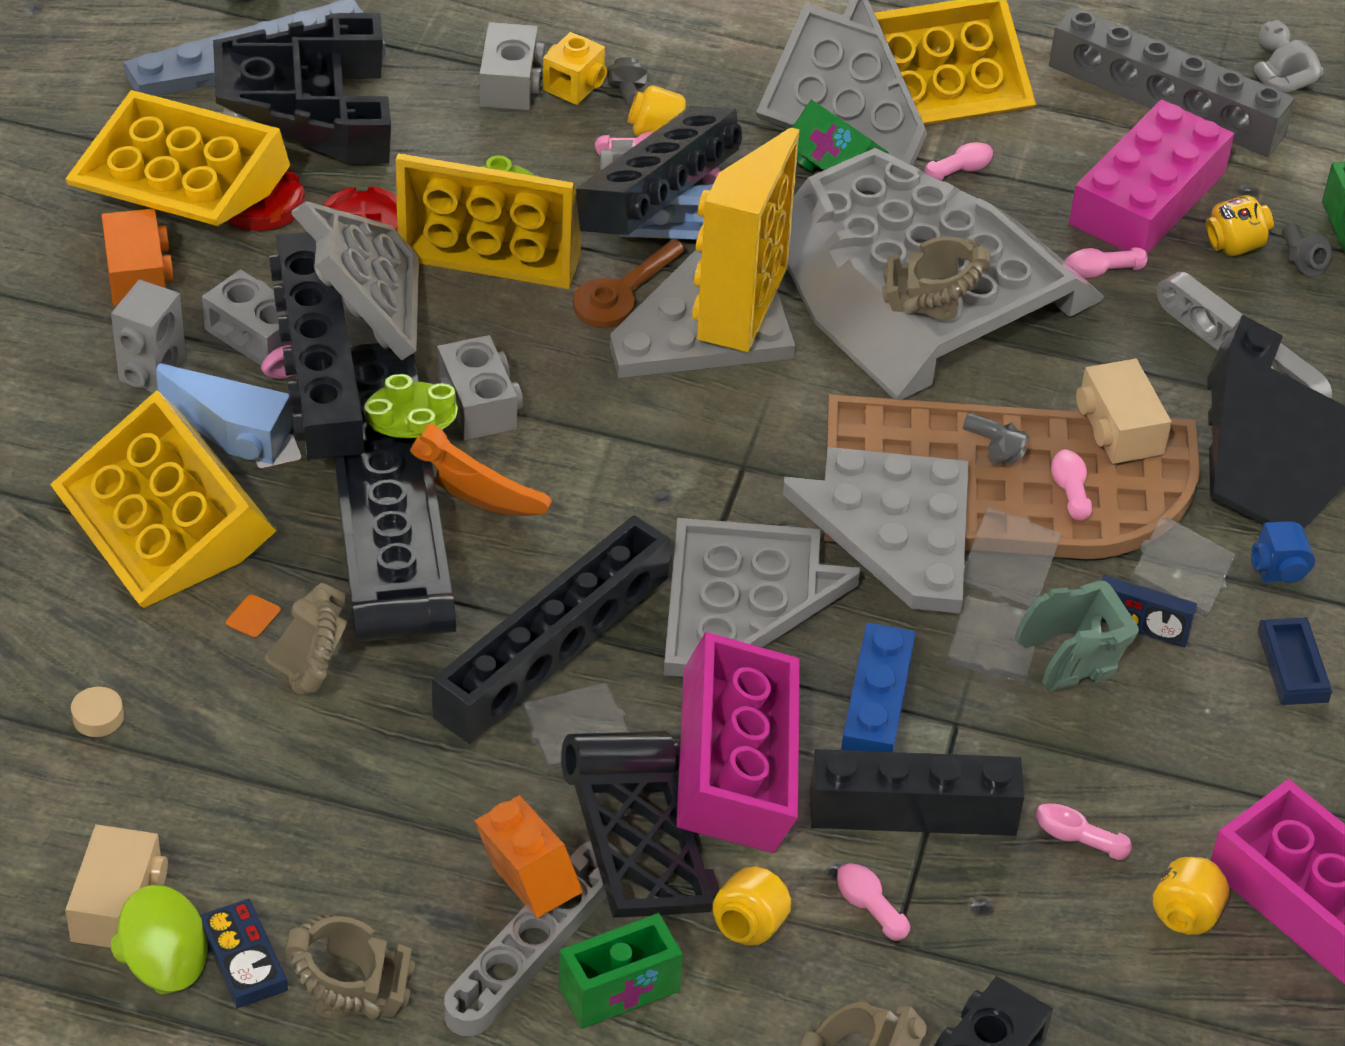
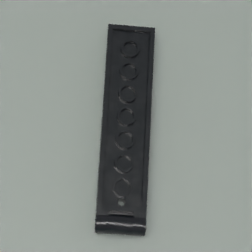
(391, 523)

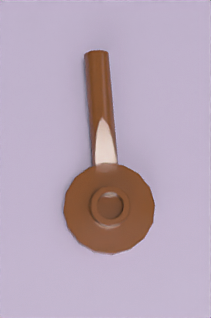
(609, 301)

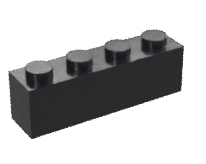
(916, 792)

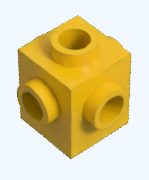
(574, 68)

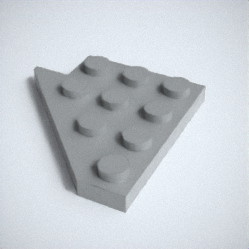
(850, 73)
(370, 270)
(664, 336)
(895, 518)
(745, 584)

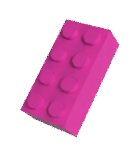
(1151, 178)
(739, 743)
(1291, 868)

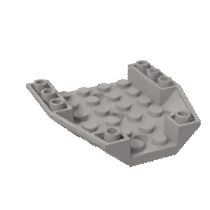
(845, 241)

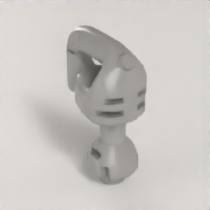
(1291, 64)

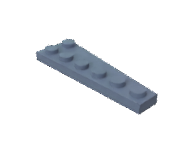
(193, 63)

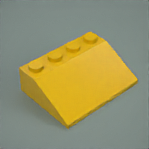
(959, 59)
(182, 159)
(489, 220)
(744, 242)
(161, 504)

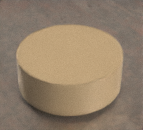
(97, 711)

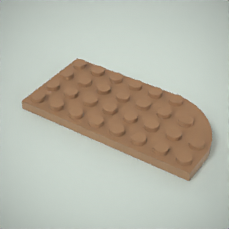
(1123, 495)

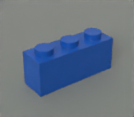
(878, 689)

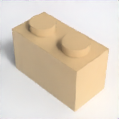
(1124, 411)
(111, 871)

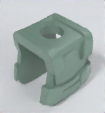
(1090, 650)

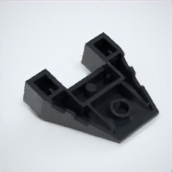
(297, 84)
(1273, 438)

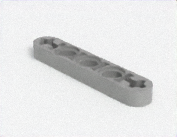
(1187, 300)
(524, 957)

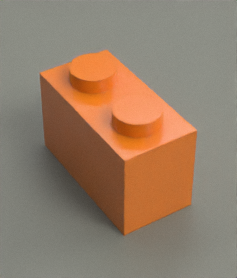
(135, 251)
(528, 856)

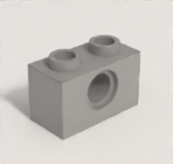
(510, 66)

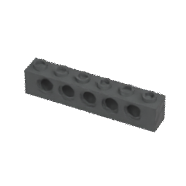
(1153, 71)

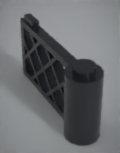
(629, 764)

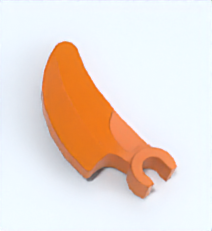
(474, 481)

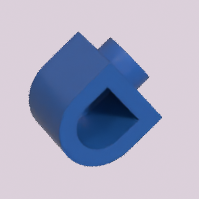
(1282, 552)

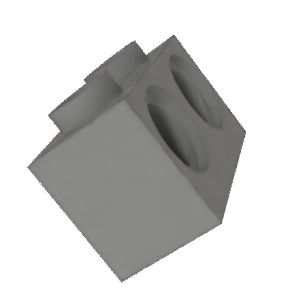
(243, 315)
(147, 333)
(481, 385)

